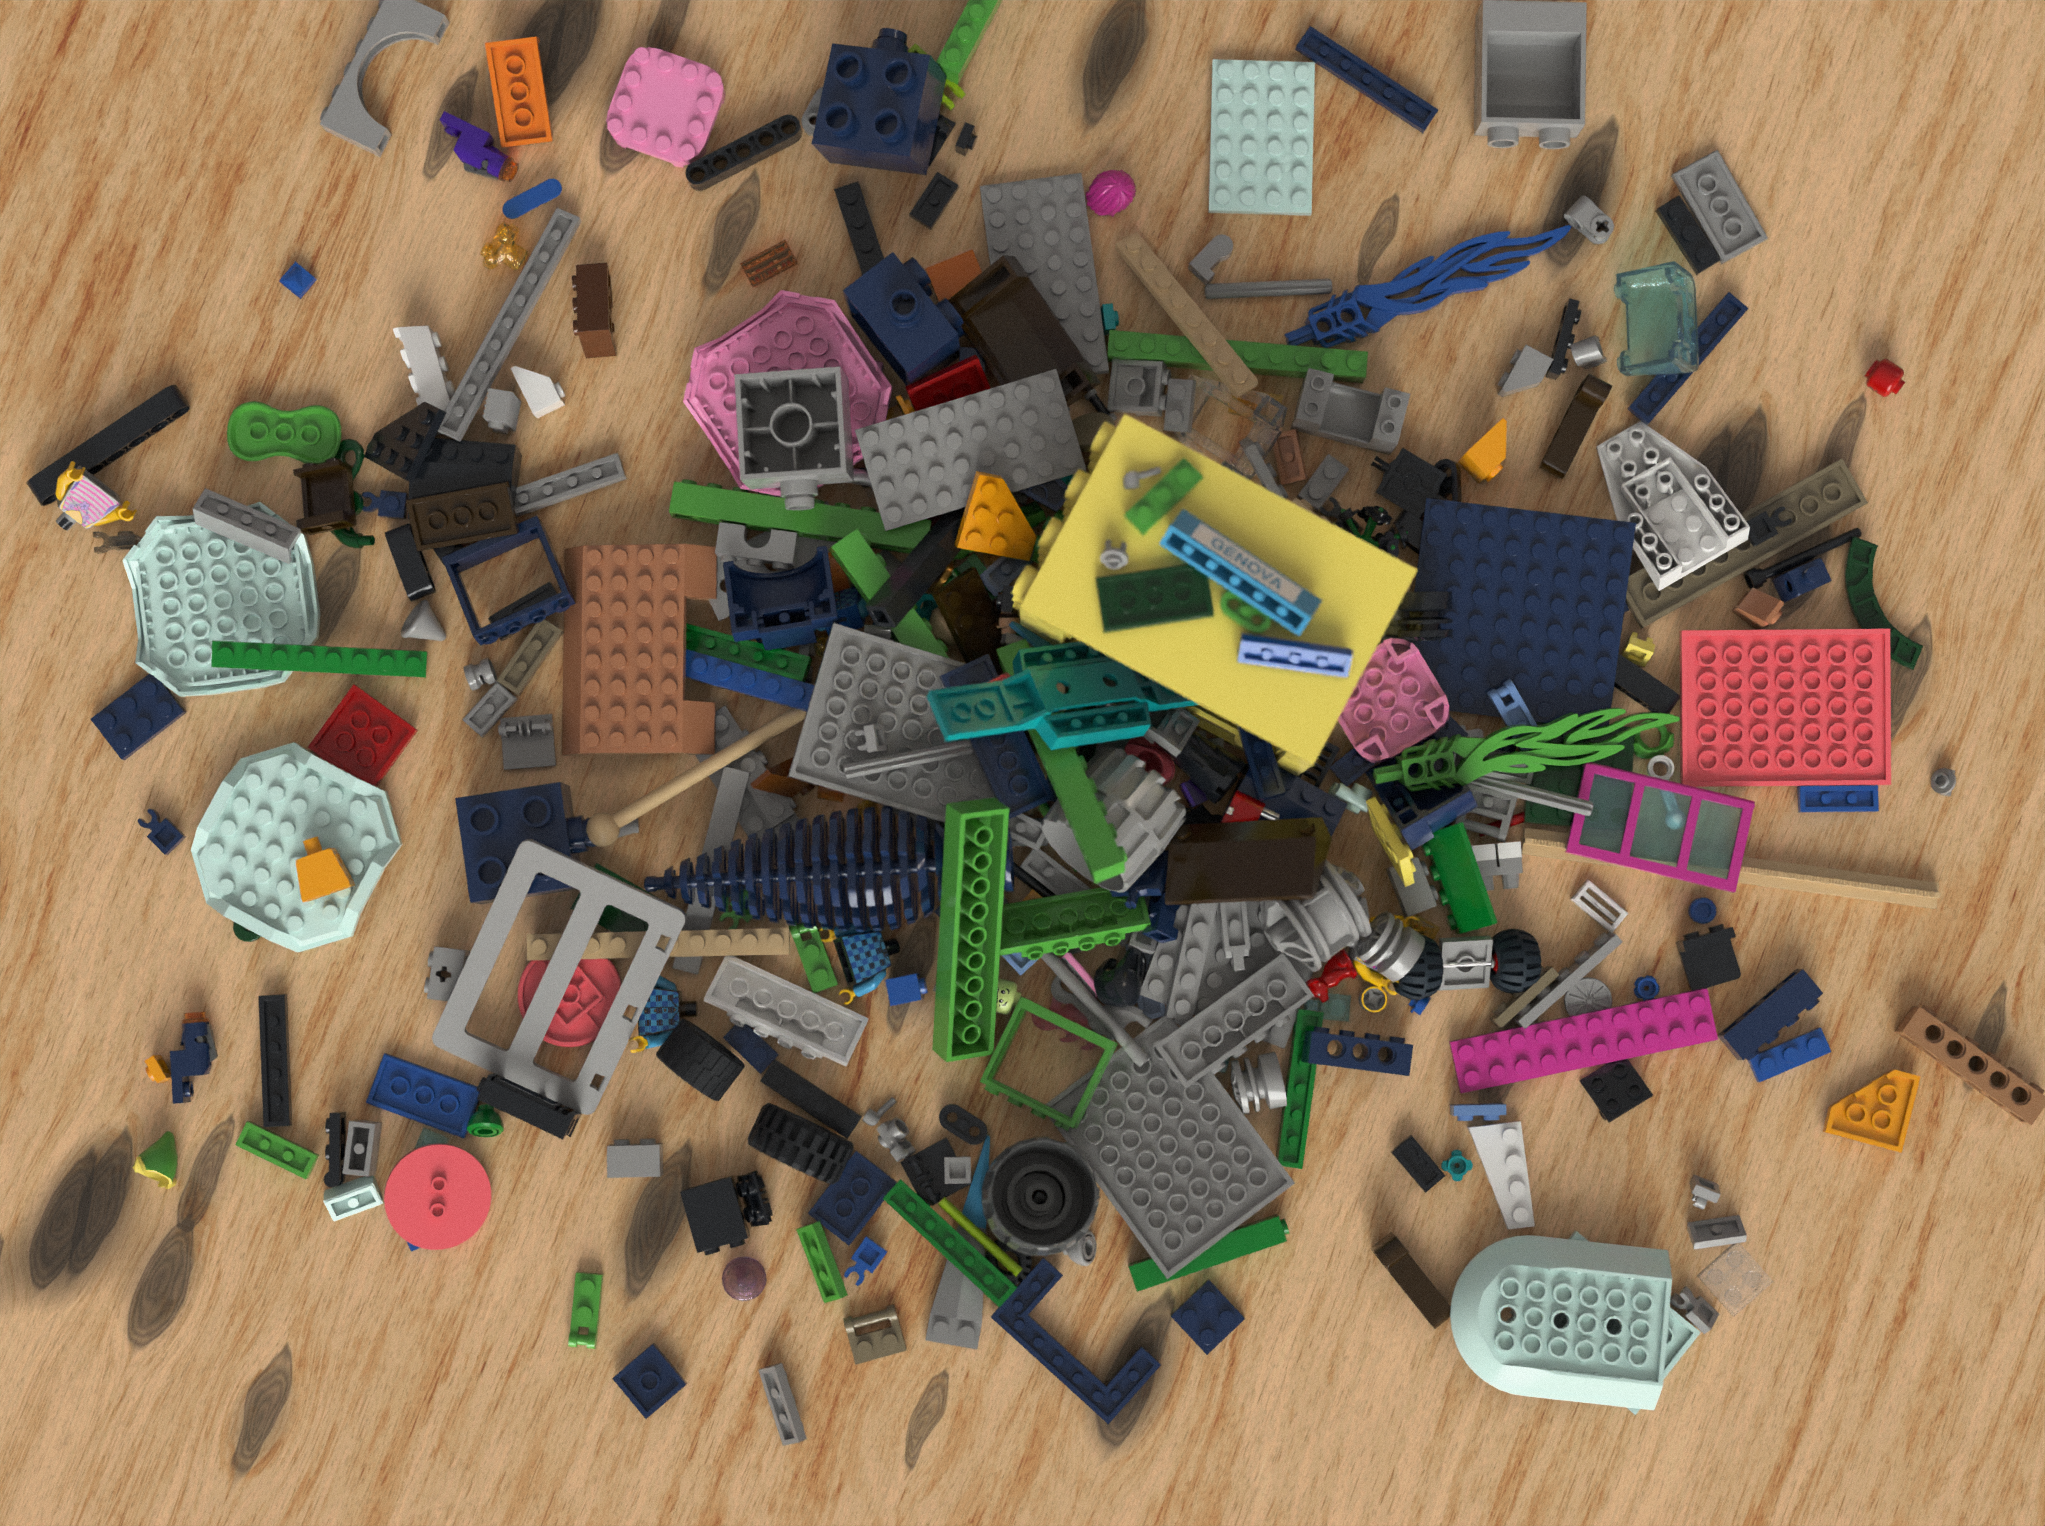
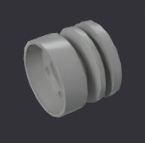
(1390, 946)
(1258, 1083)

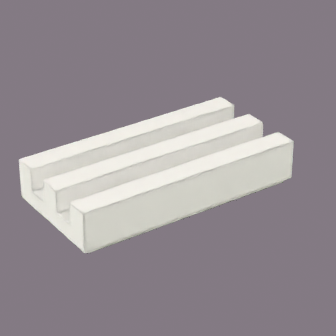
(1582, 892)

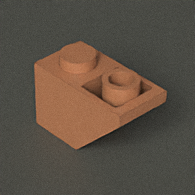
(1758, 608)

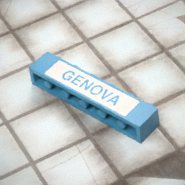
(1240, 572)

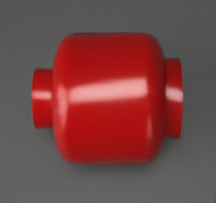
(1885, 377)

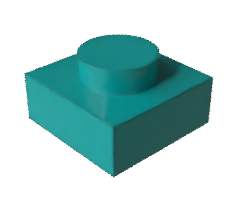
(1109, 318)

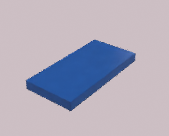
(423, 1095)

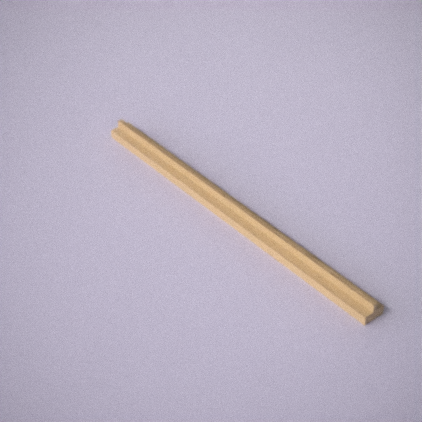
(1777, 875)

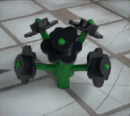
(1375, 516)

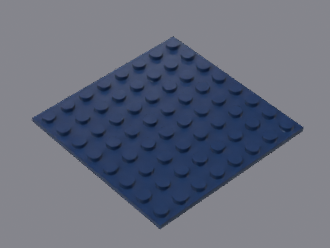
(1530, 604)

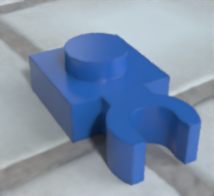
(867, 1257)

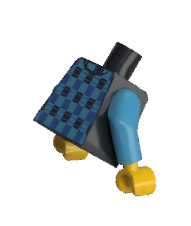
(862, 958)

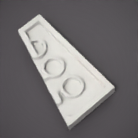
(1504, 1161)

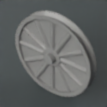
(1587, 996)

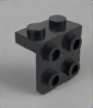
(1709, 957)

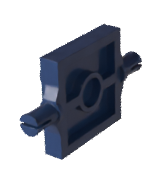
(1149, 883)

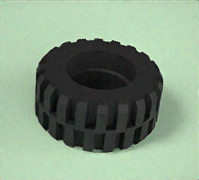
(800, 1143)

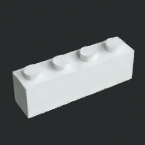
(427, 365)

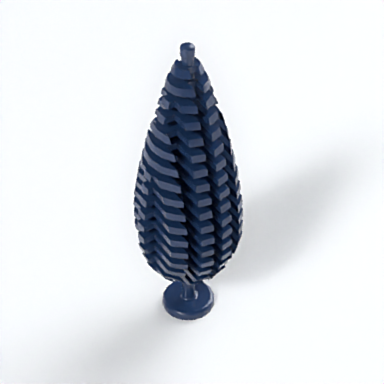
(825, 872)

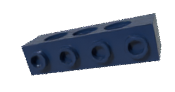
(1397, 1060)

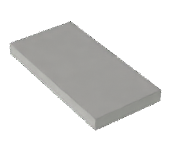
(1719, 206)

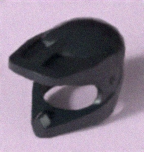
(1123, 982)

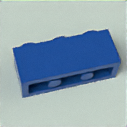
(906, 989)

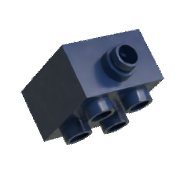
(879, 105)
(902, 320)
(499, 821)

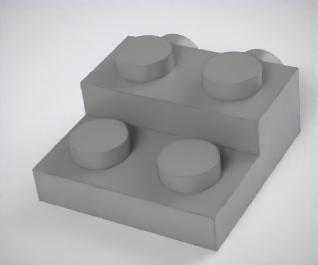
(1138, 387)

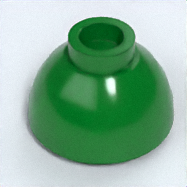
(485, 1122)

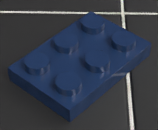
(138, 716)
(853, 1199)

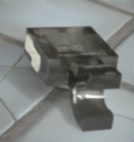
(124, 541)

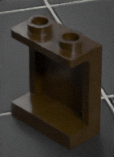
(326, 496)

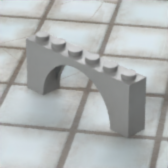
(393, 23)

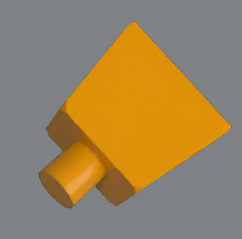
(321, 871)

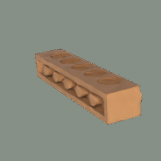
(1913, 1030)

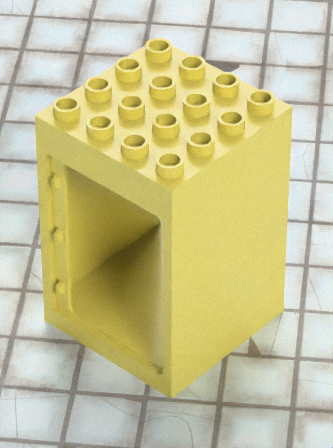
(1200, 656)

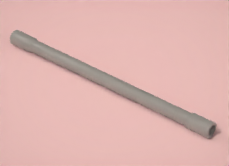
(1130, 1045)

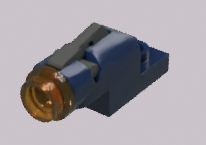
(195, 1058)

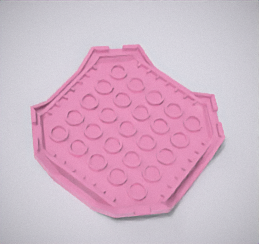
(782, 336)

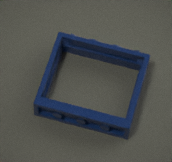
(490, 548)

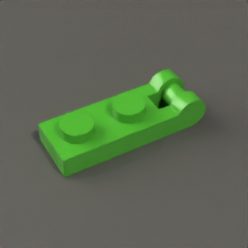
(814, 958)
(586, 1309)

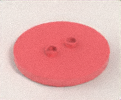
(583, 1004)
(437, 1196)

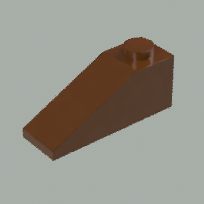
(778, 782)

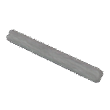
(1268, 288)
(907, 759)
(1536, 795)

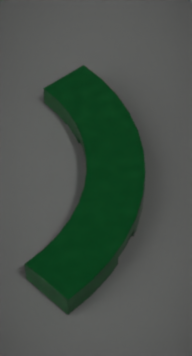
(1865, 603)

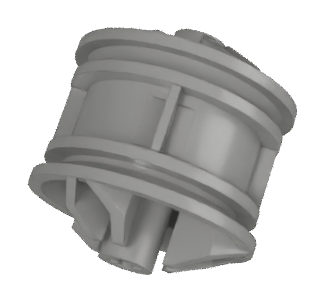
(1322, 925)

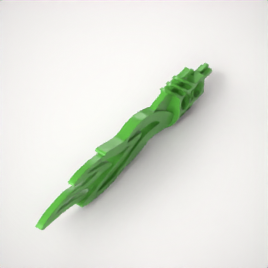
(1475, 749)

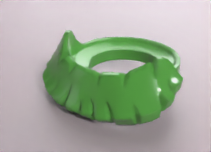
(1666, 742)

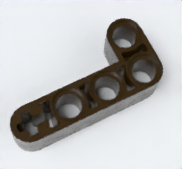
(1575, 425)
(1412, 1279)

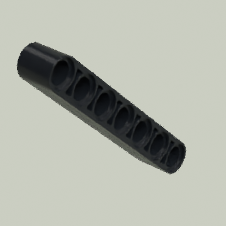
(113, 440)

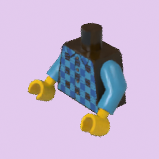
(662, 1015)

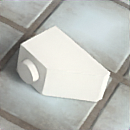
(539, 391)

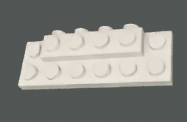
(785, 1011)

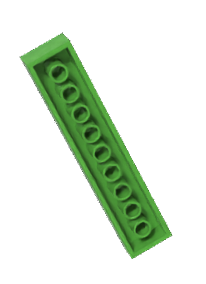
(970, 928)

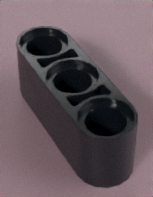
(410, 563)

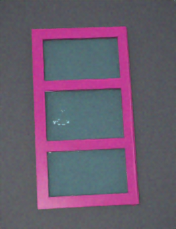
(1661, 827)

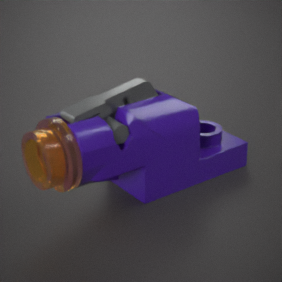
(477, 151)

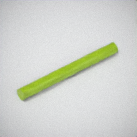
(979, 1236)

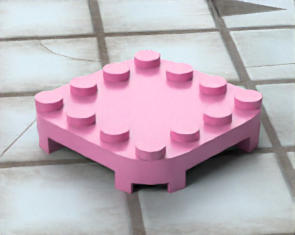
(665, 106)
(1394, 703)

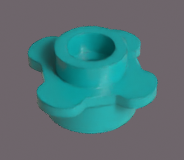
(1464, 1165)

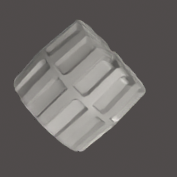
(1138, 807)

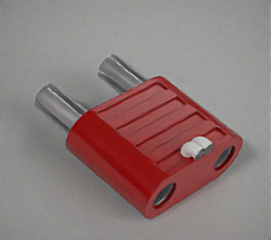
(1246, 809)

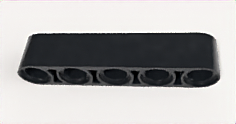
(750, 141)

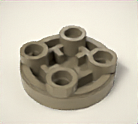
(1087, 427)

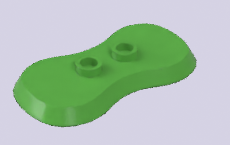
(304, 434)

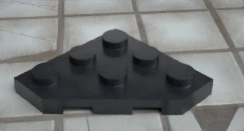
(405, 442)

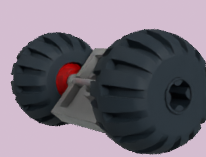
(1507, 959)

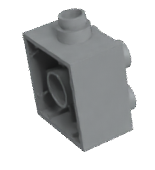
(794, 432)

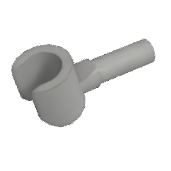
(1131, 479)
(872, 1117)

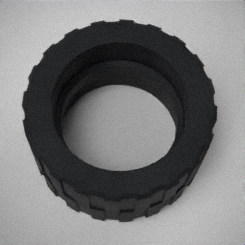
(700, 1060)

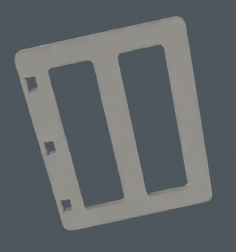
(596, 892)

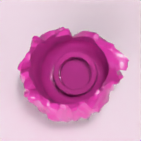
(1111, 192)

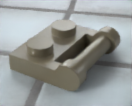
(878, 1342)

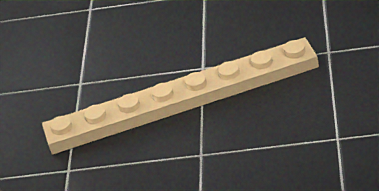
(1186, 314)

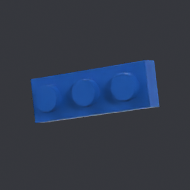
(1838, 798)
(1789, 1054)

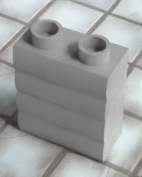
(1530, 72)

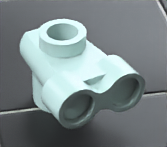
(1354, 797)

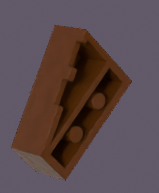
(594, 309)

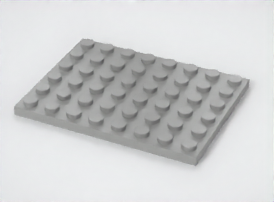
(883, 683)
(1171, 1157)

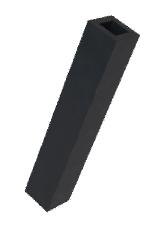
(916, 572)

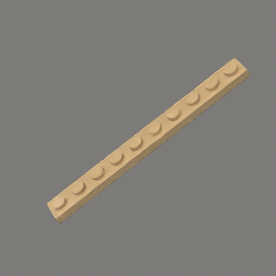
(688, 944)

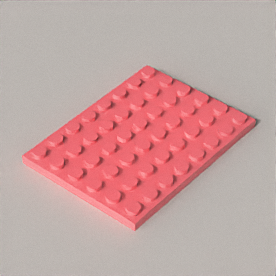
(1785, 707)

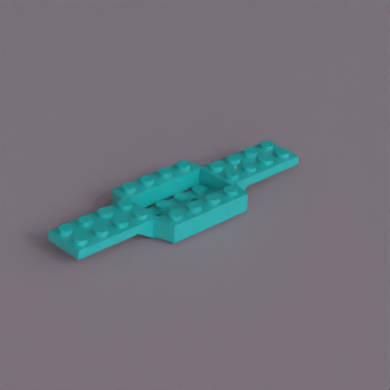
(1032, 695)

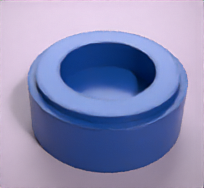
(1702, 910)

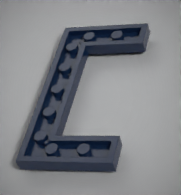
(1101, 1398)

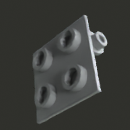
(527, 741)

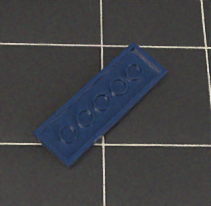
(1004, 757)

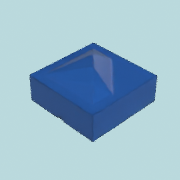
(297, 280)

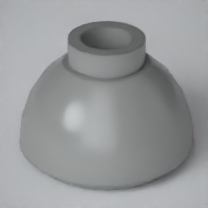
(1083, 1251)

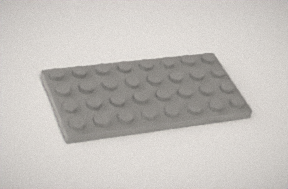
(1049, 235)
(930, 456)

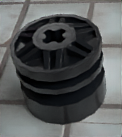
(1425, 615)

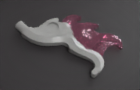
(1072, 1008)

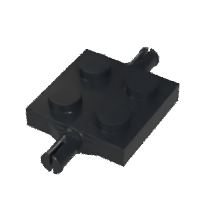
(1409, 482)

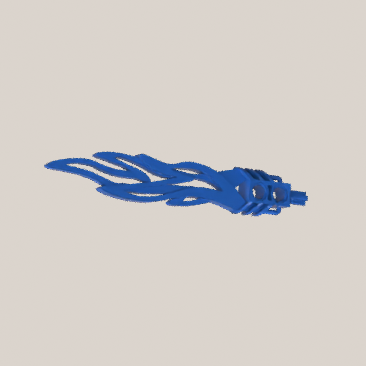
(1384, 309)

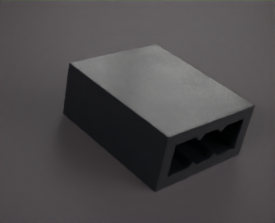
(715, 1215)

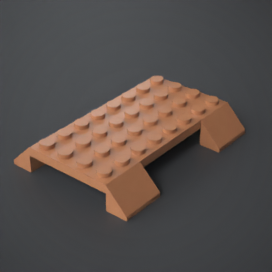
(630, 650)

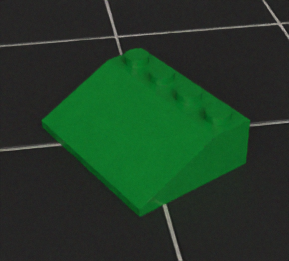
(1459, 880)

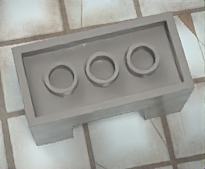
(1350, 413)

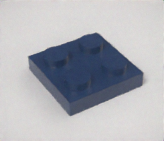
(1207, 1317)
(649, 1380)

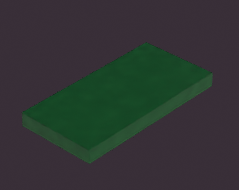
(1153, 597)

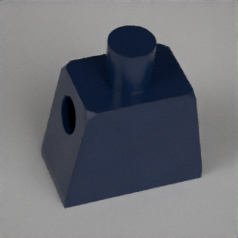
(1802, 580)

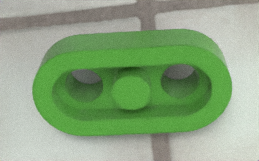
(1244, 613)

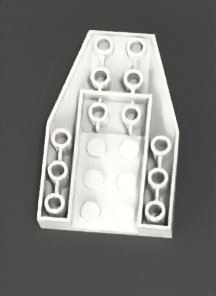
(1672, 499)

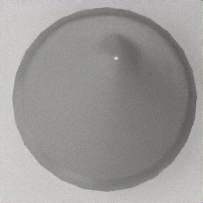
(423, 624)

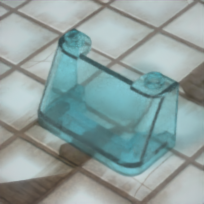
(1659, 320)

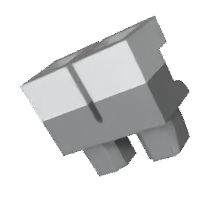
(1499, 859)

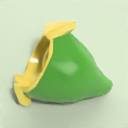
(159, 1161)

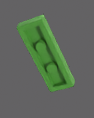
(1163, 496)
(277, 1150)
(822, 1262)

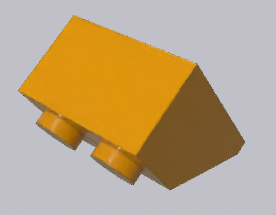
(1487, 454)

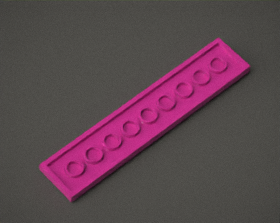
(1583, 1040)

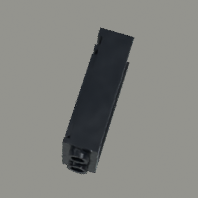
(528, 1105)

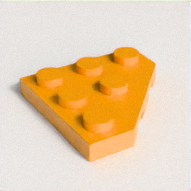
(994, 521)
(1876, 1112)

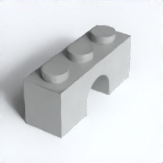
(779, 550)

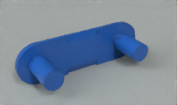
(532, 198)

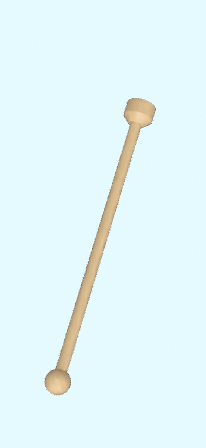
(605, 828)

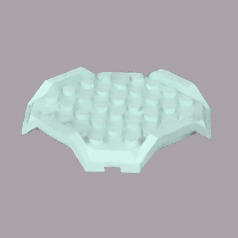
(209, 588)
(257, 833)

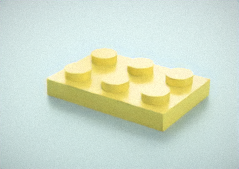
(1390, 837)

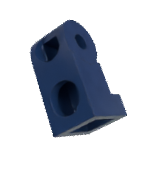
(1161, 919)

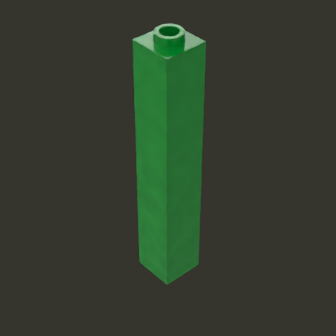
(1237, 1243)

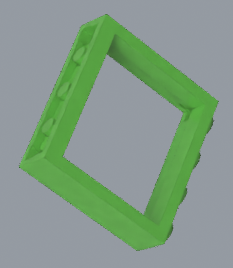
(1018, 1098)

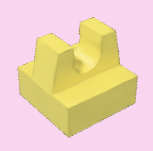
(1638, 650)

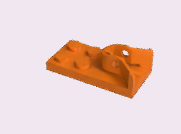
(519, 91)

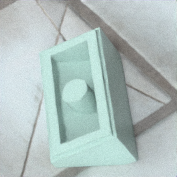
(352, 1197)

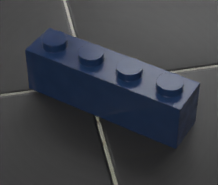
(1770, 1015)

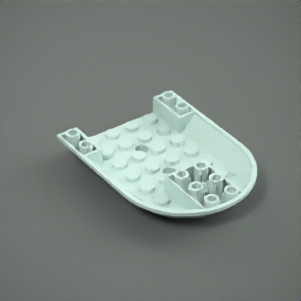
(1590, 1287)

